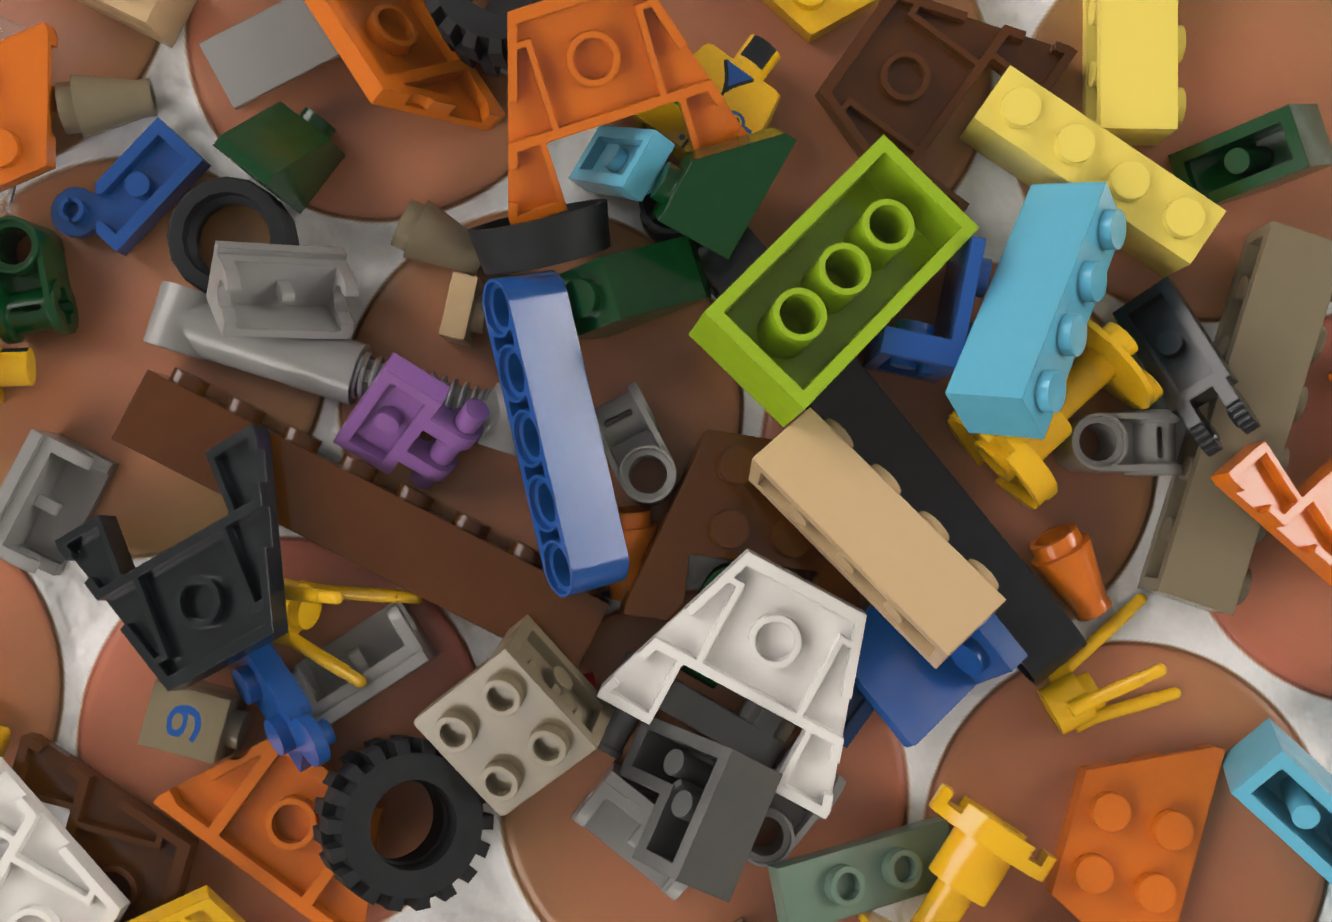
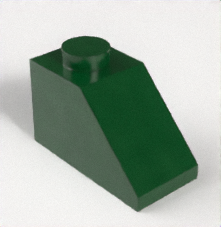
(284, 152)
(1256, 154)
(720, 187)
(635, 287)

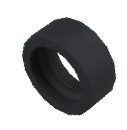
(204, 201)

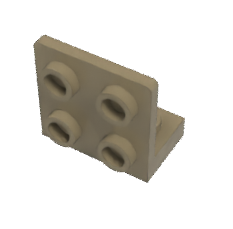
(517, 719)

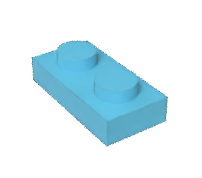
(622, 162)

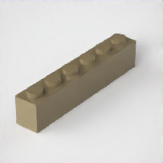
(1268, 341)

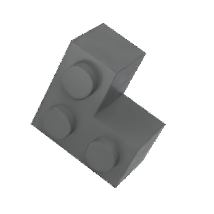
(705, 807)

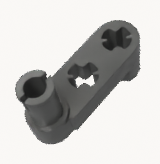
(749, 731)

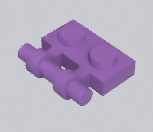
(394, 413)

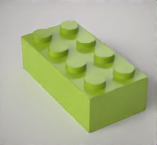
(832, 281)

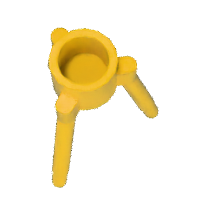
(304, 608)
(1076, 700)

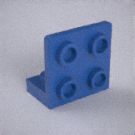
(931, 351)
(913, 693)

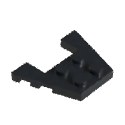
(208, 594)

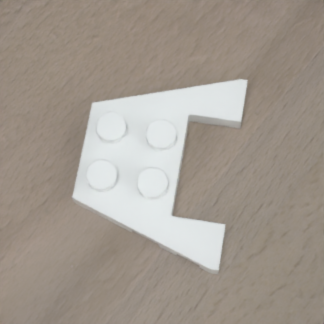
(771, 643)
(44, 868)

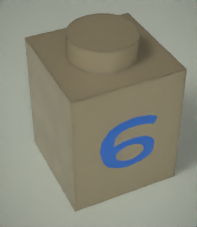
(196, 722)

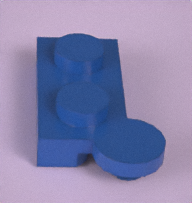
(132, 191)
(288, 722)

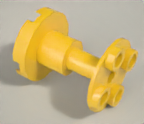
(1019, 460)
(972, 860)

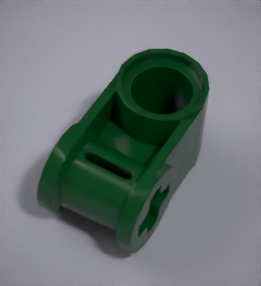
(38, 290)

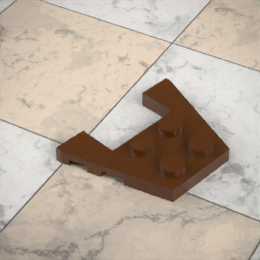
(916, 68)
(719, 517)
(124, 836)

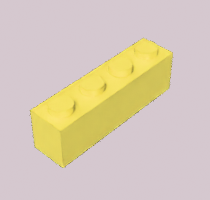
(1133, 68)
(1052, 142)

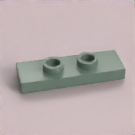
(858, 874)

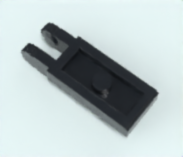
(1183, 361)

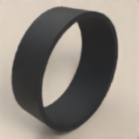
(544, 241)

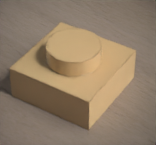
(463, 310)

